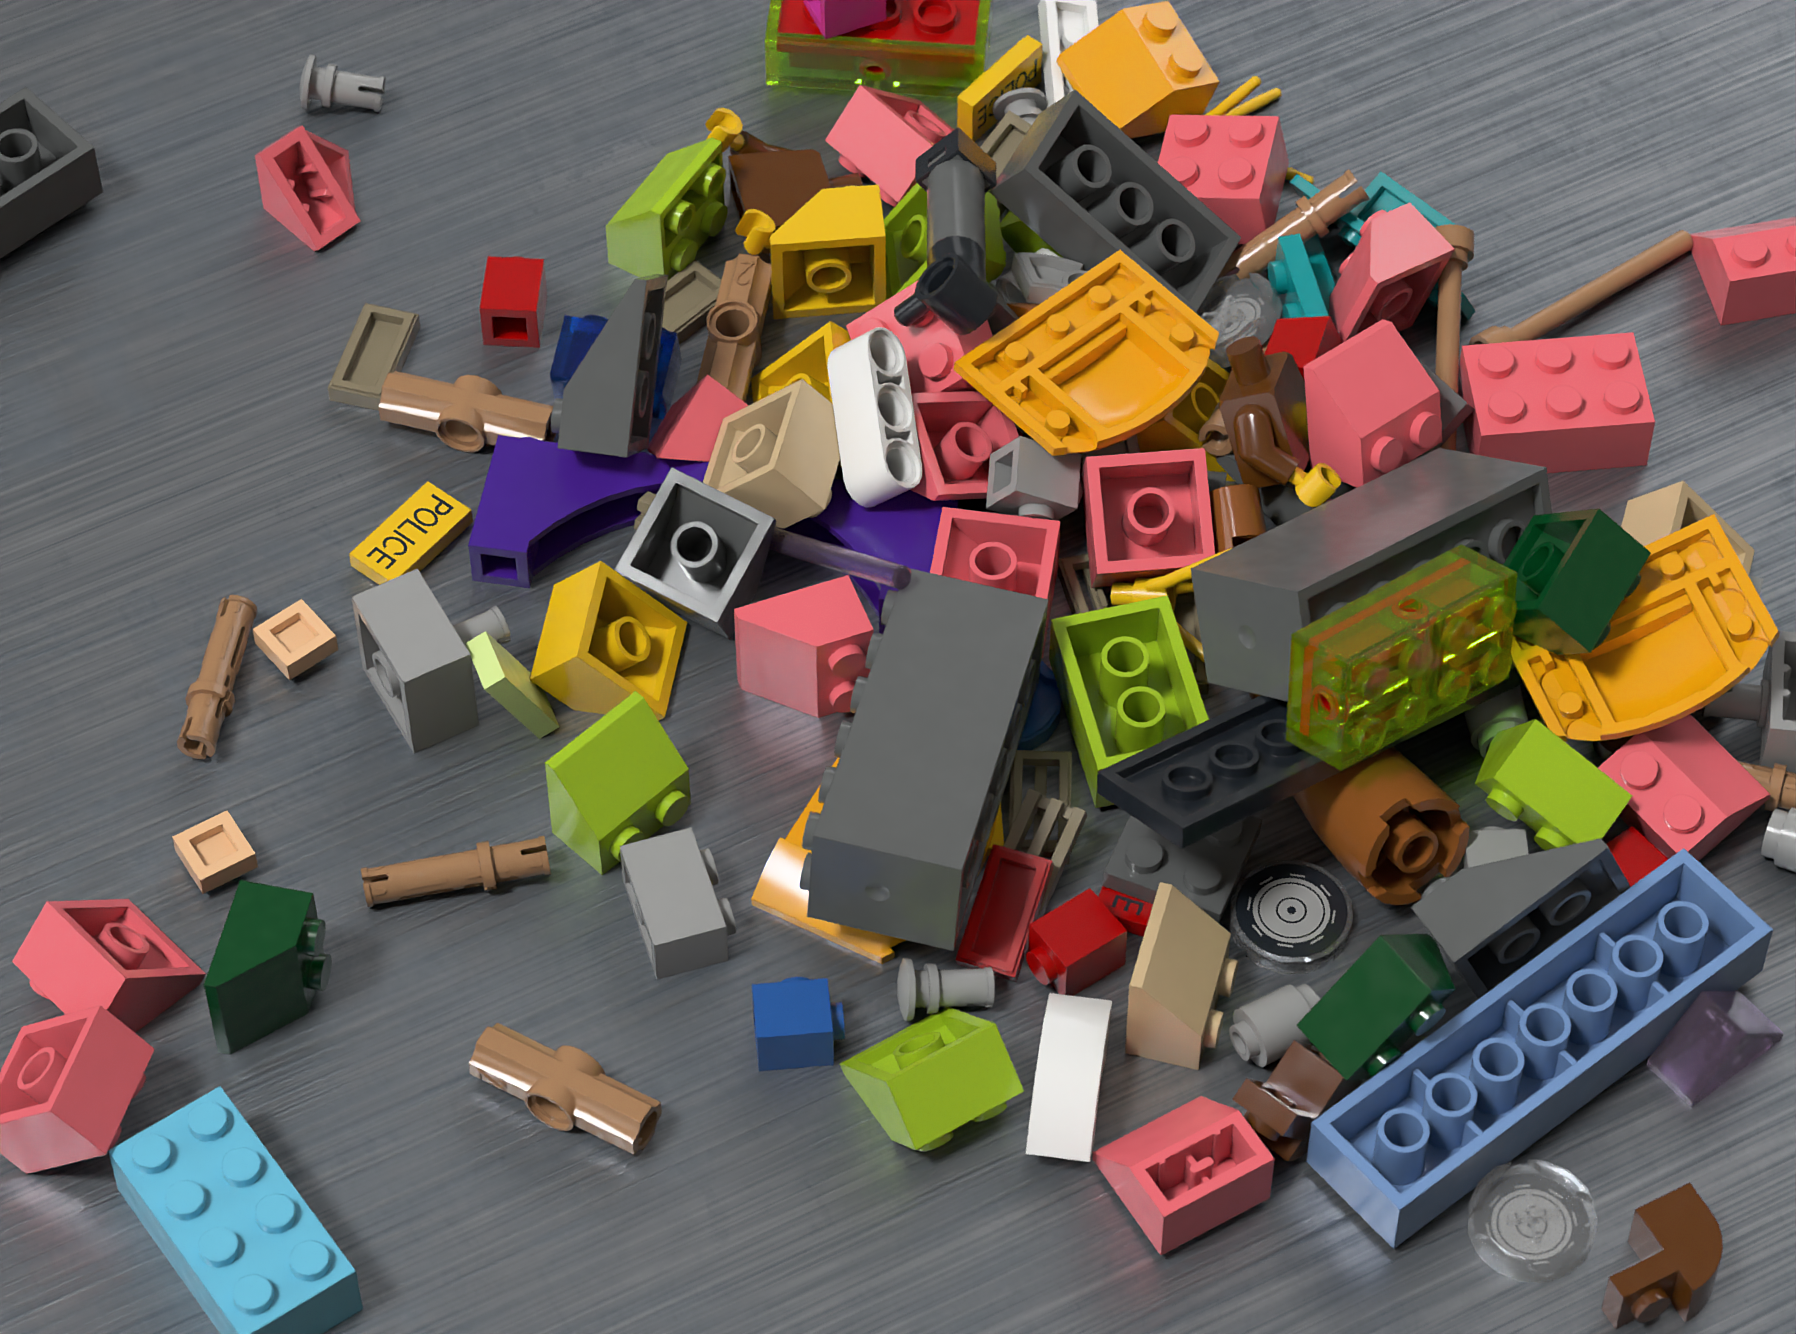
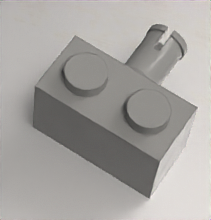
(1769, 704)

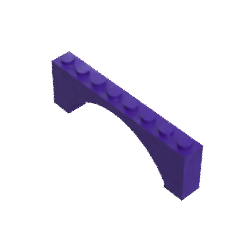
(556, 499)

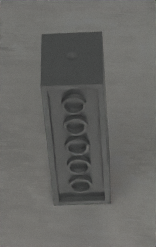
(1347, 548)
(924, 759)

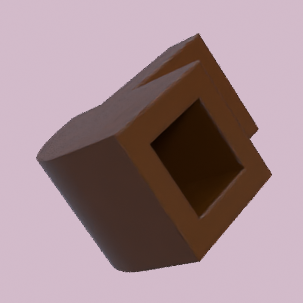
(1292, 1098)
(1678, 1263)

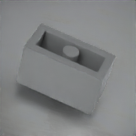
(676, 903)

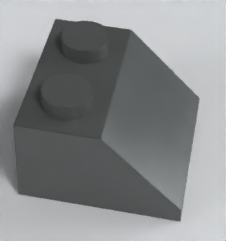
(699, 552)

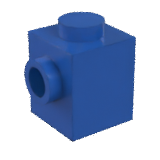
(795, 1023)

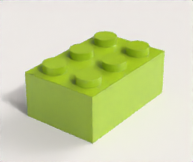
(1123, 682)

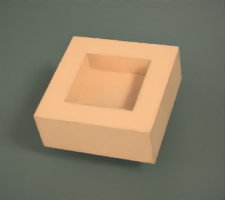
(295, 639)
(215, 851)

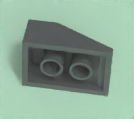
(613, 389)
(1513, 909)

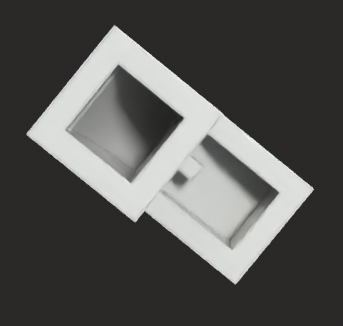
(1068, 1077)

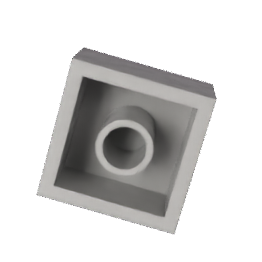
(421, 658)

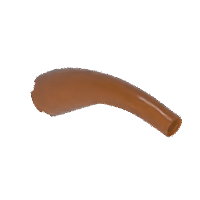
(1382, 814)

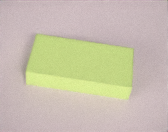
(511, 685)

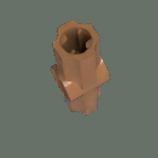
(737, 324)
(463, 412)
(565, 1088)

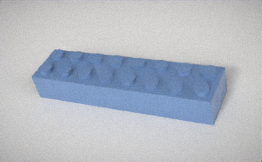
(1535, 1048)

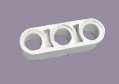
(874, 417)

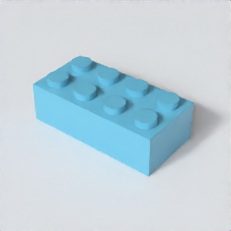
(234, 1223)

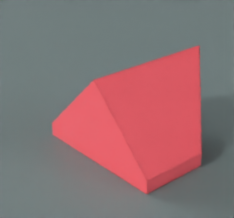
(307, 186)
(694, 422)

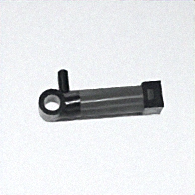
(954, 283)

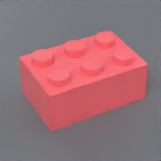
(1558, 402)

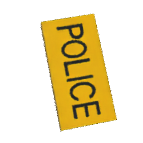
(1014, 70)
(411, 535)

